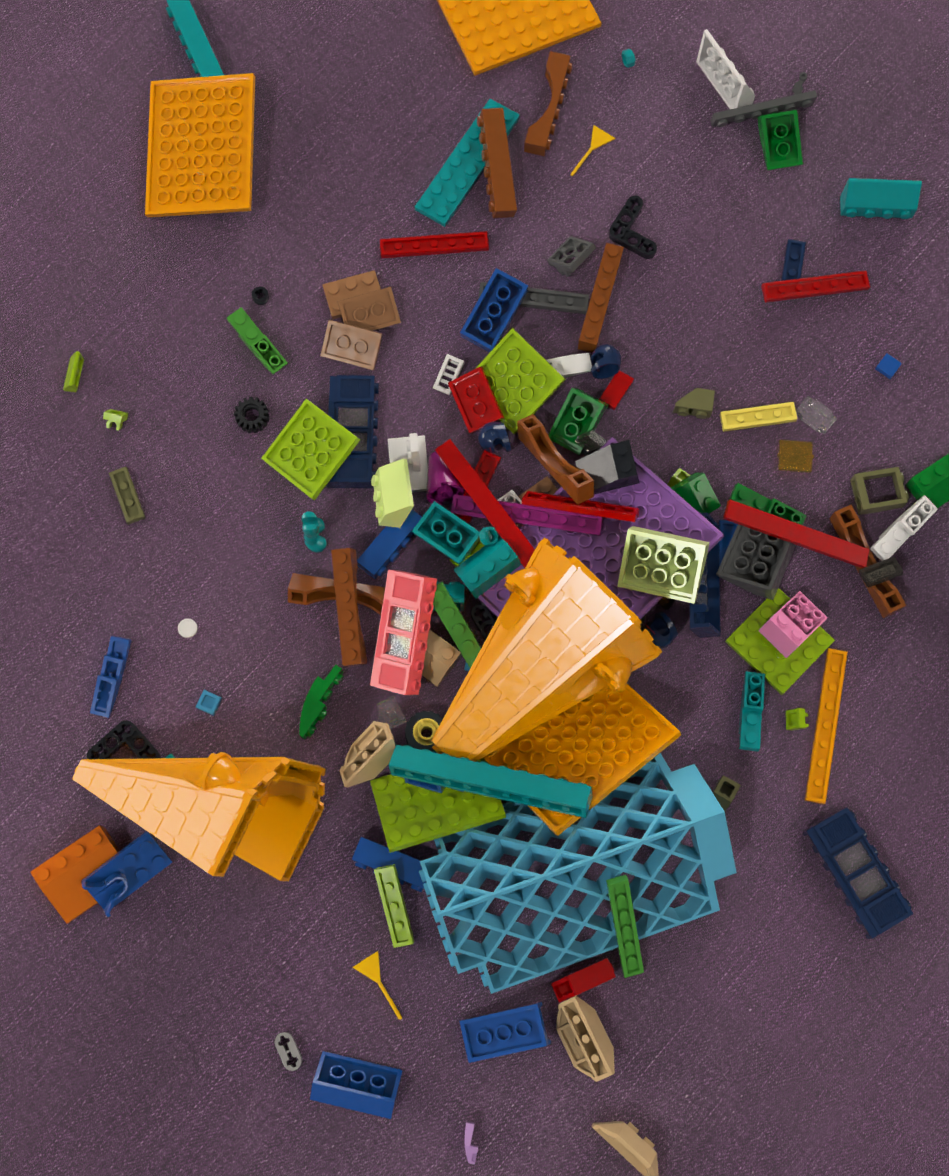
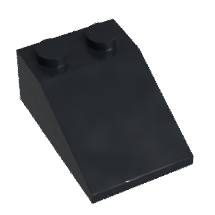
(610, 467)

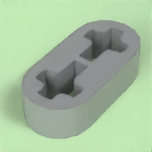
(283, 1053)

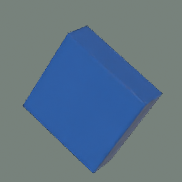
(888, 366)

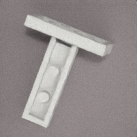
(414, 450)

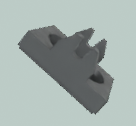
(571, 243)

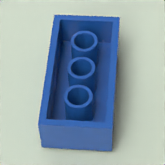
(494, 310)

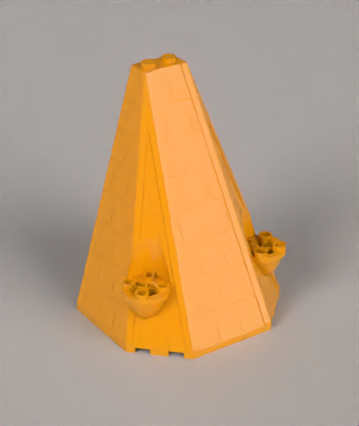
(547, 651)
(216, 806)

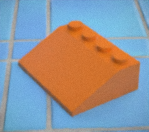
(62, 873)

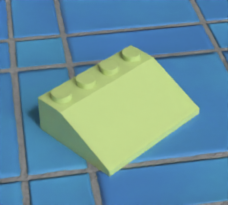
(663, 564)

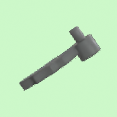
(798, 85)

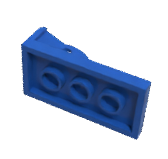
(126, 871)
(504, 1032)

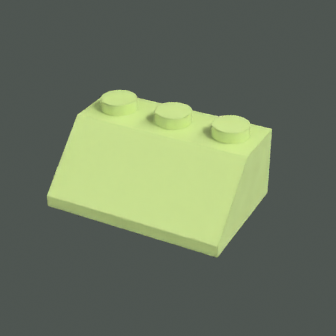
(392, 493)

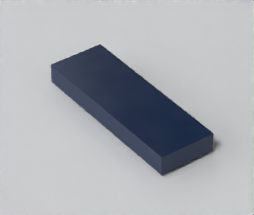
(793, 260)

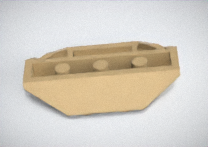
(368, 755)
(585, 1039)
(630, 1145)

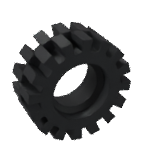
(247, 405)

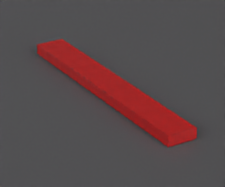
(485, 501)
(796, 533)

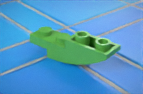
(256, 341)

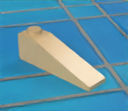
(439, 659)

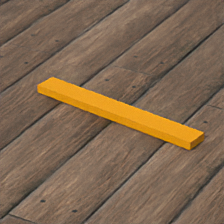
(826, 726)

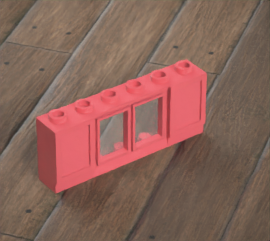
(403, 632)

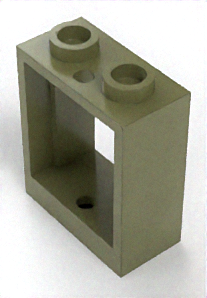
(861, 496)

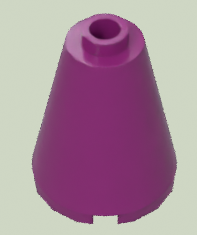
(441, 482)

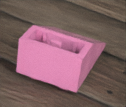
(792, 624)

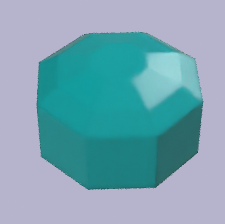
(628, 58)
(488, 536)

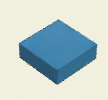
(208, 702)

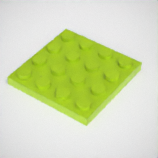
(519, 378)
(310, 449)
(765, 658)

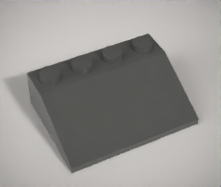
(755, 561)

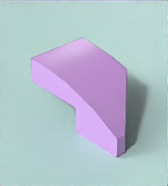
(471, 1150)

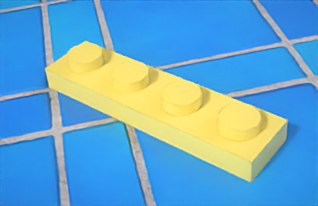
(758, 416)

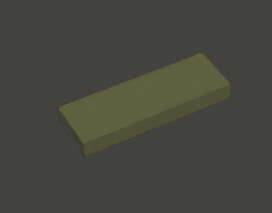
(127, 495)

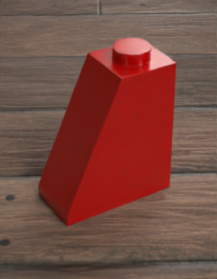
(583, 980)

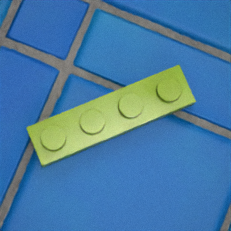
(394, 906)

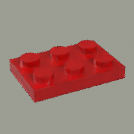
(475, 399)

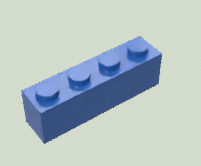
(386, 546)
(375, 855)

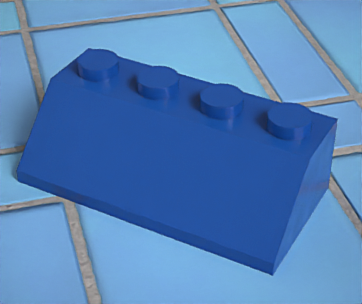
(356, 1084)

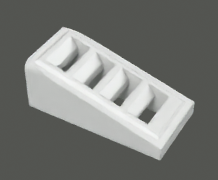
(451, 359)

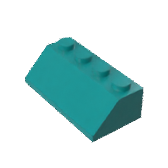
(880, 198)

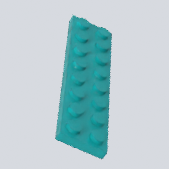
(459, 172)

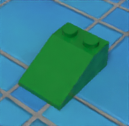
(780, 139)
(577, 416)
(698, 493)

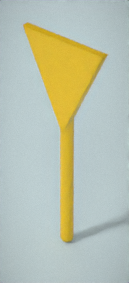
(598, 139)
(371, 968)

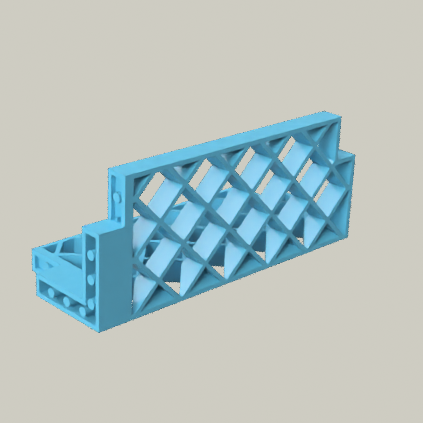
(517, 885)

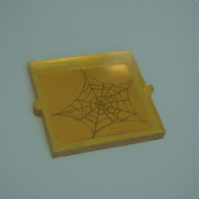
(795, 456)

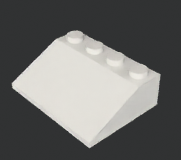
(723, 74)

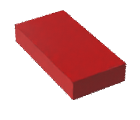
(616, 389)

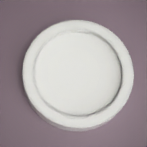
(187, 628)

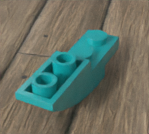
(751, 711)

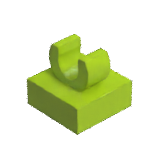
(115, 416)
(796, 719)

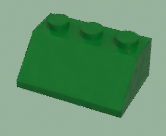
(932, 483)

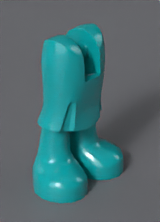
(312, 527)

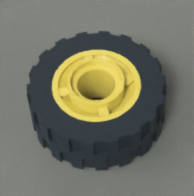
(417, 724)

